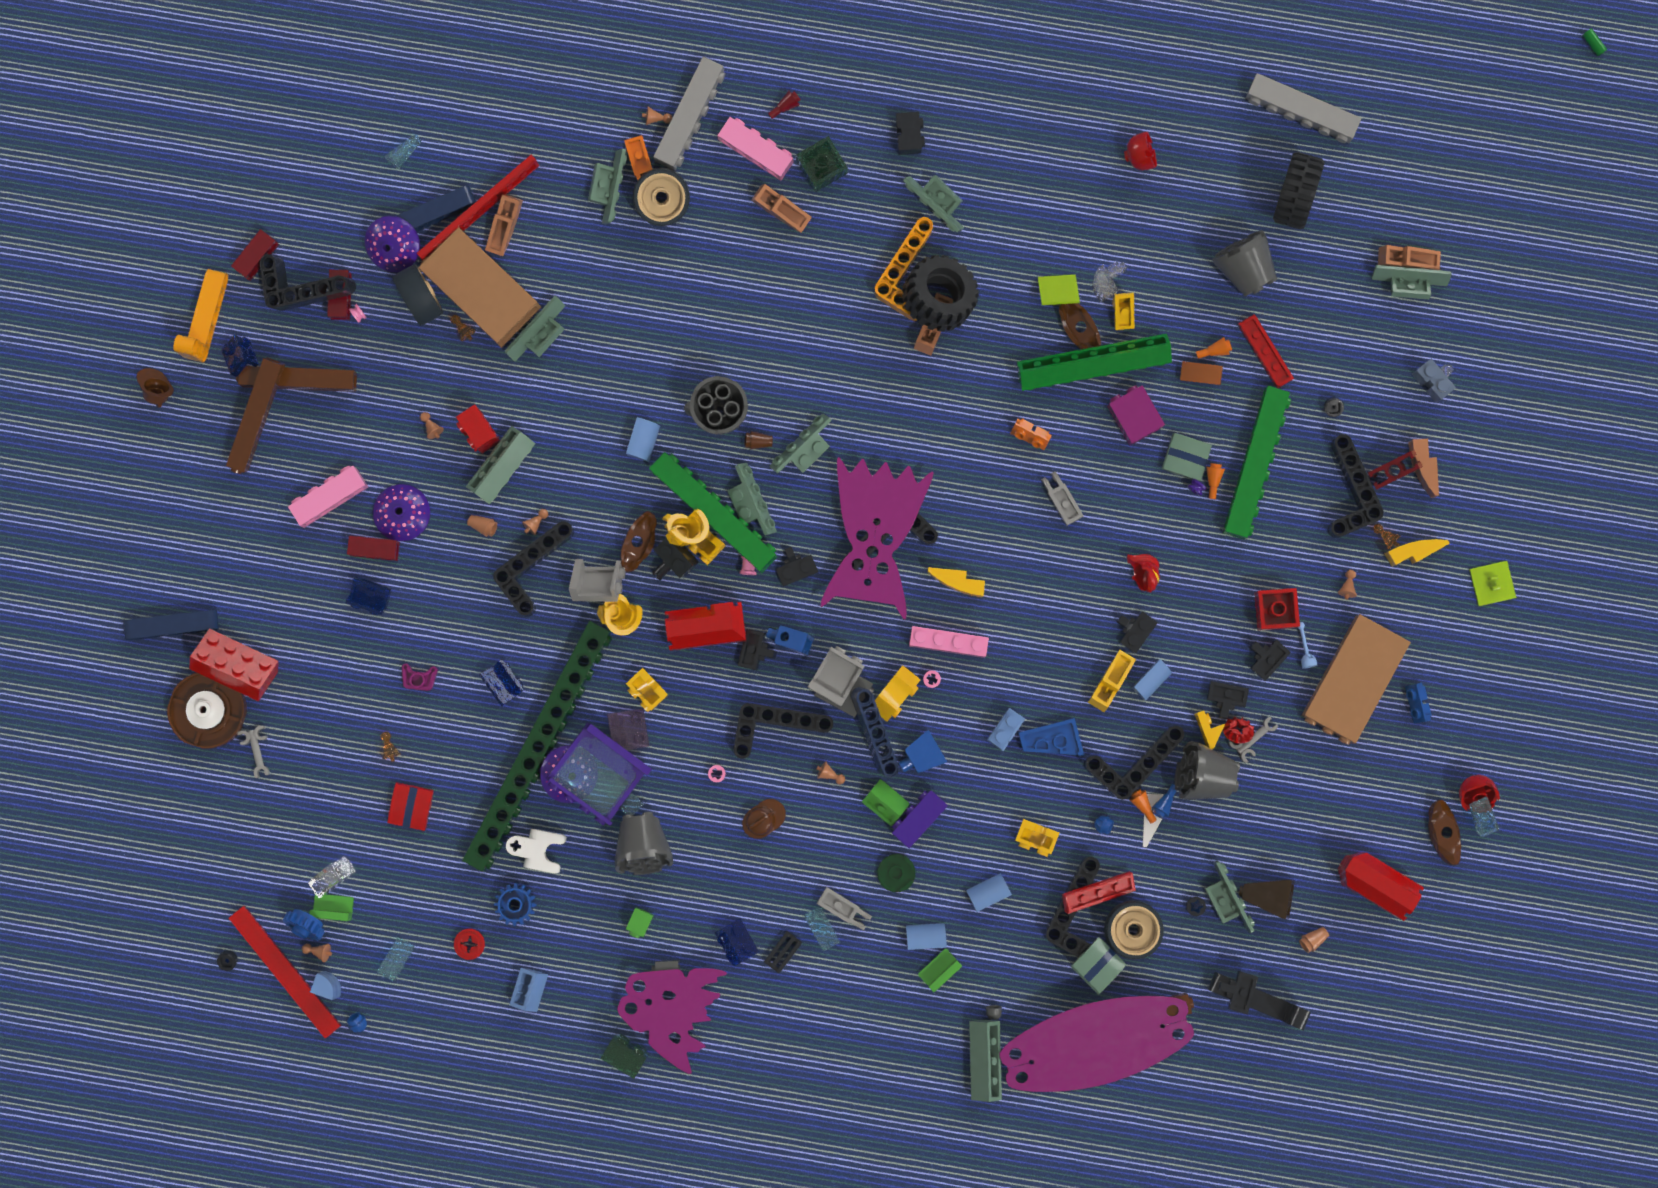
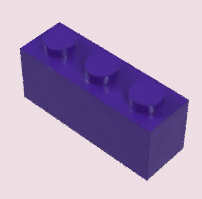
(919, 818)

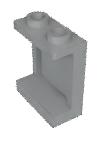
(596, 582)
(836, 675)

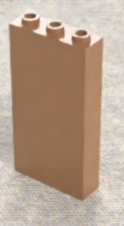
(479, 287)
(1355, 679)

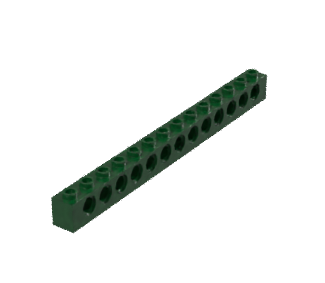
(473, 856)

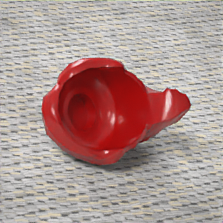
(1145, 571)

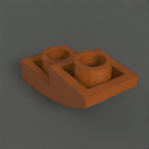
(1201, 373)

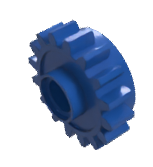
(508, 912)
(304, 924)

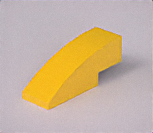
(1414, 551)
(957, 581)
(1111, 681)

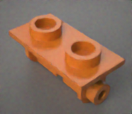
(1038, 438)

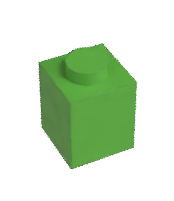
(639, 923)

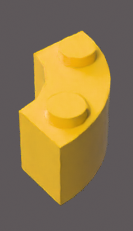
(896, 692)

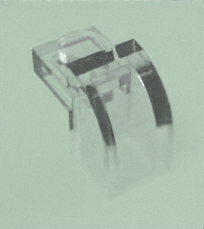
(1102, 282)
(331, 876)

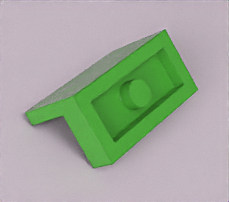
(885, 802)
(333, 907)
(939, 970)

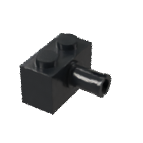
(675, 559)

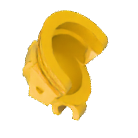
(686, 529)
(620, 616)

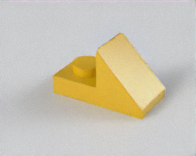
(1123, 311)
(1209, 734)

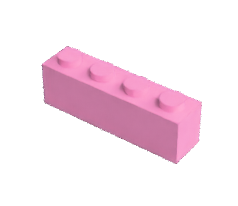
(755, 148)
(327, 496)
(948, 642)

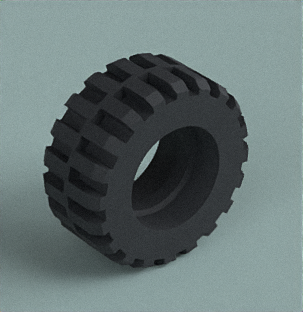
(1298, 190)
(951, 276)

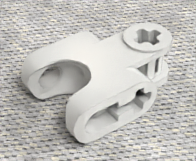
(534, 849)

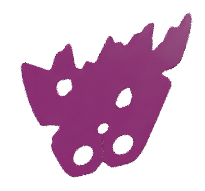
(671, 1015)

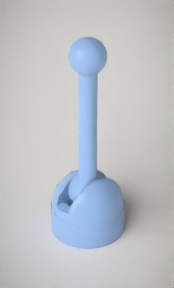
(1307, 660)

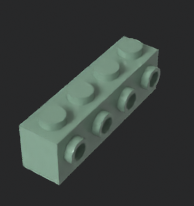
(500, 465)
(985, 1064)

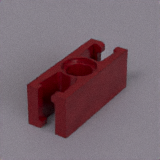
(249, 260)
(339, 308)
(1387, 468)
(373, 548)

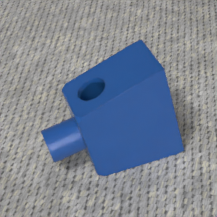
(797, 642)
(922, 754)

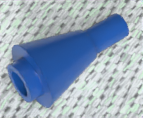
(1163, 805)

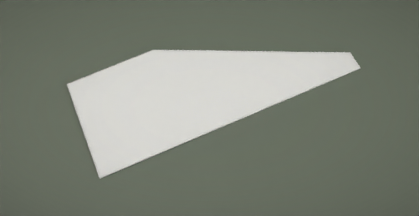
(1149, 829)

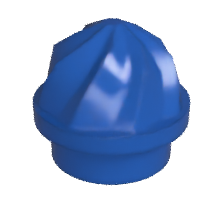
(1104, 824)
(357, 1022)

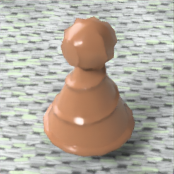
(653, 116)
(433, 429)
(532, 524)
(1348, 589)
(827, 772)
(322, 952)

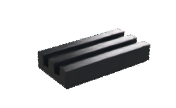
(773, 965)

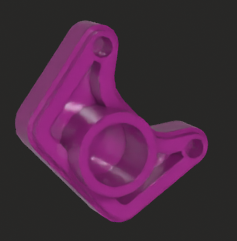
(418, 680)

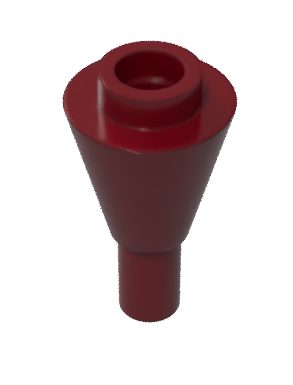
(788, 102)

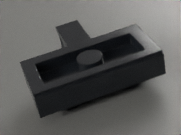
(796, 568)
(1136, 630)
(754, 650)
(1268, 658)
(1227, 697)
(1240, 991)

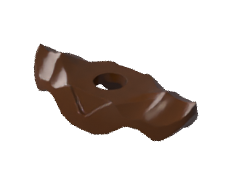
(1070, 316)
(644, 528)
(1440, 817)

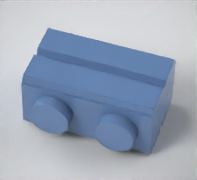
(1005, 729)

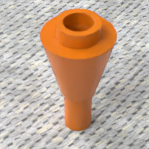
(1218, 348)
(1214, 476)
(1141, 801)

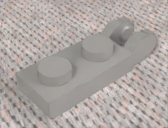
(1063, 500)
(842, 907)

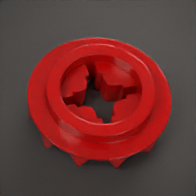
(1234, 735)
(462, 949)

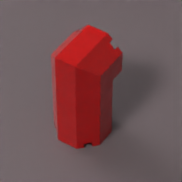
(705, 626)
(1380, 884)

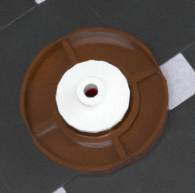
(211, 728)

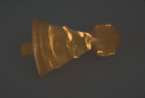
(465, 332)
(1389, 538)
(389, 749)

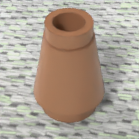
(483, 525)
(1314, 939)

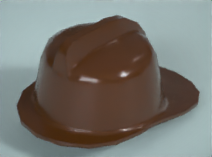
(154, 386)
(764, 818)

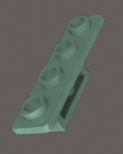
(606, 184)
(939, 198)
(1411, 281)
(539, 333)
(805, 448)
(749, 501)
(1225, 900)

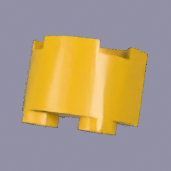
(708, 548)
(647, 689)
(1037, 836)

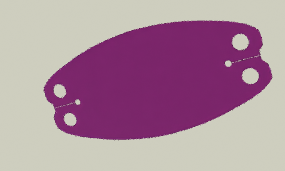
(1096, 1043)

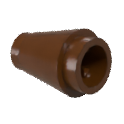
(757, 440)

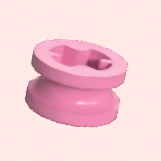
(357, 313)
(937, 677)
(714, 779)

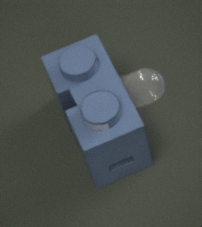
(1435, 379)

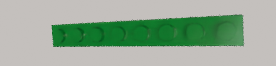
(1094, 362)
(1256, 463)
(718, 516)

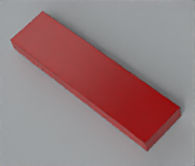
(1265, 351)
(1098, 892)

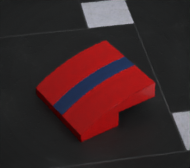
(410, 806)

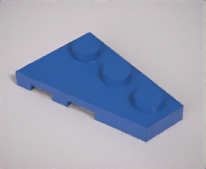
(1053, 738)

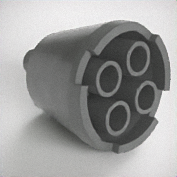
(1247, 263)
(716, 393)
(1205, 773)
(642, 845)

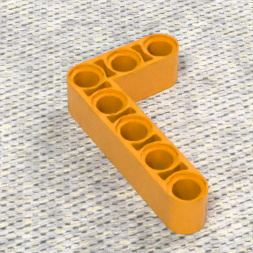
(901, 268)
(205, 318)

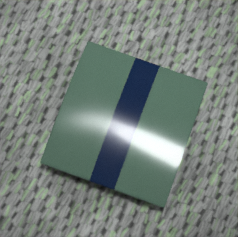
(1186, 457)
(1098, 965)

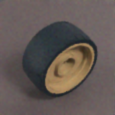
(661, 181)
(417, 295)
(1149, 929)

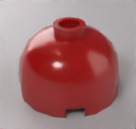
(1140, 152)
(1476, 788)

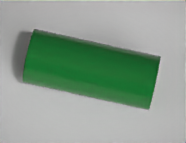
(1594, 42)

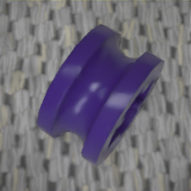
(1196, 487)

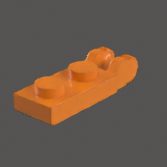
(638, 156)

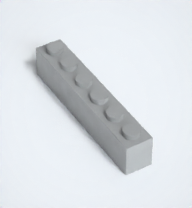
(1303, 108)
(689, 113)

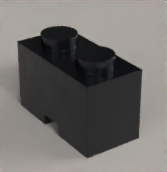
(910, 139)

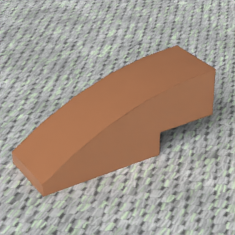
(781, 208)
(503, 224)
(1409, 257)
(928, 338)
(1429, 472)

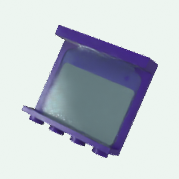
(597, 774)

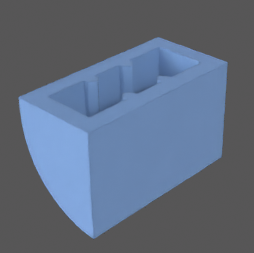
(643, 439)
(1152, 680)
(988, 892)
(926, 936)
(326, 986)
(528, 990)

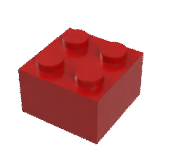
(476, 426)
(1277, 609)

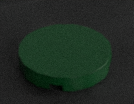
(896, 873)

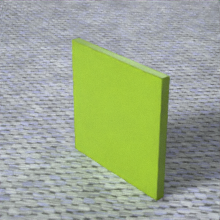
(1058, 289)
(1492, 583)

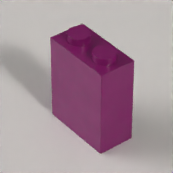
(1135, 414)

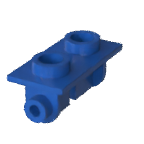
(1419, 711)

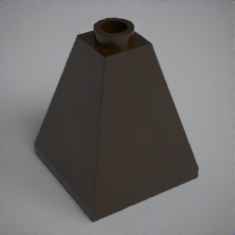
(1270, 896)

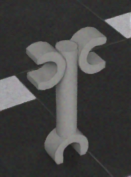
(253, 737)
(1242, 748)

